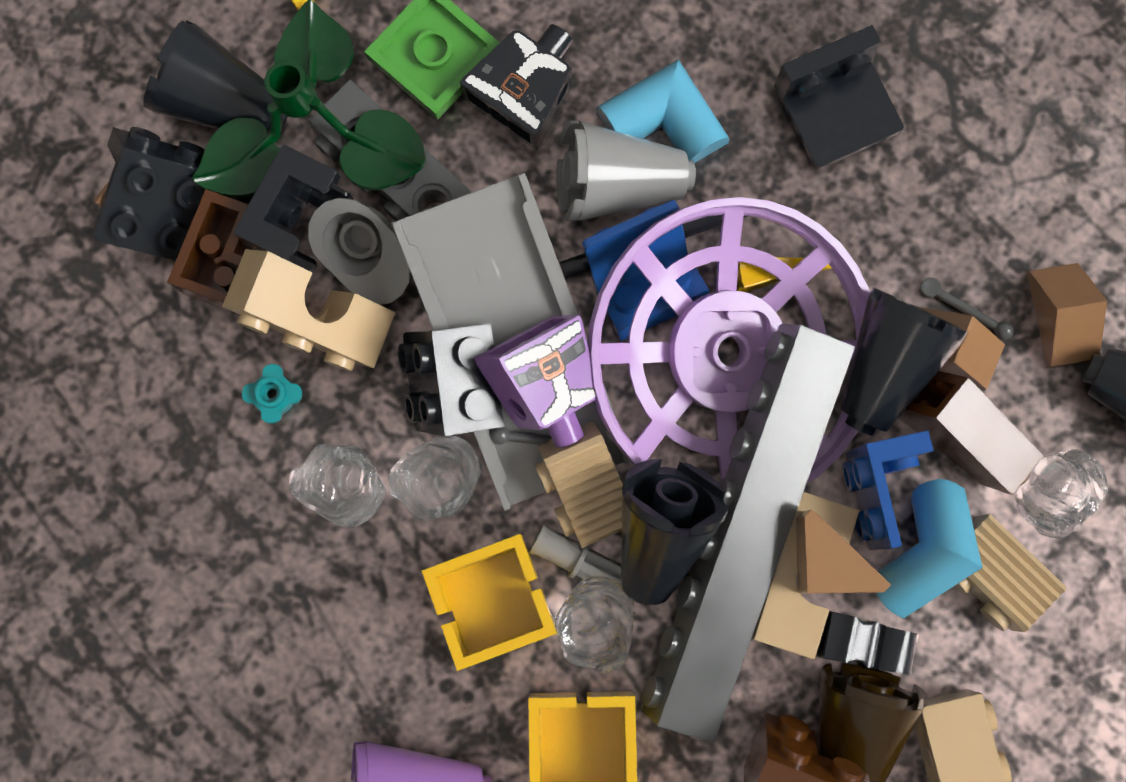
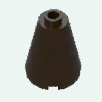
(866, 717)

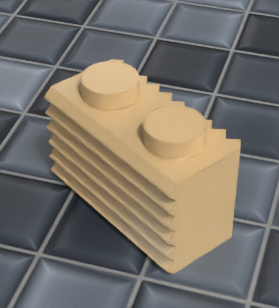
(586, 486)
(1012, 580)

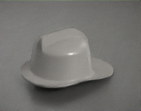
(359, 249)

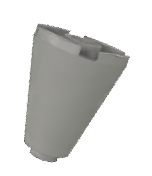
(617, 172)

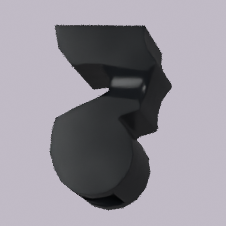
(867, 643)

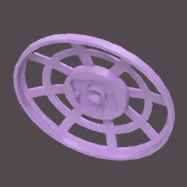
(710, 320)

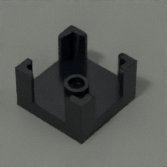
(281, 200)

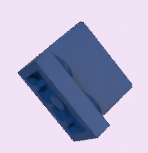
(608, 245)
(866, 477)

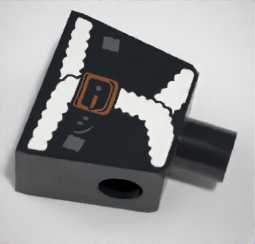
(522, 83)

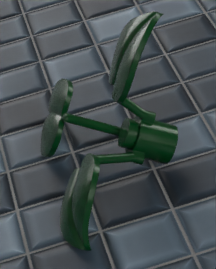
(310, 50)

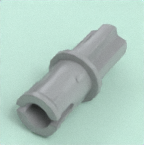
(572, 557)

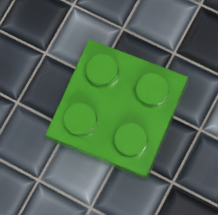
(431, 52)

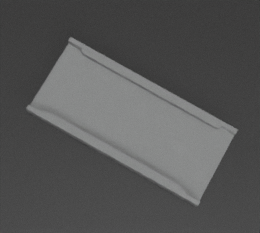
(494, 265)

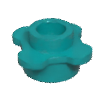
(286, 396)

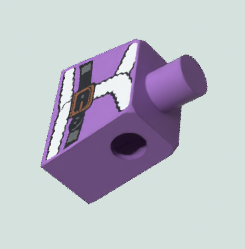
(543, 377)

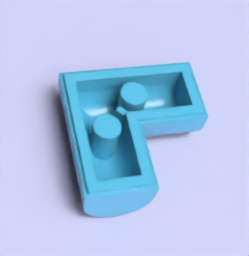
(666, 102)
(944, 552)

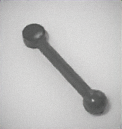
(932, 288)
(502, 435)

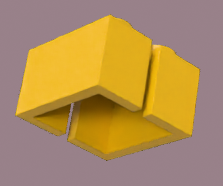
(489, 602)
(584, 738)

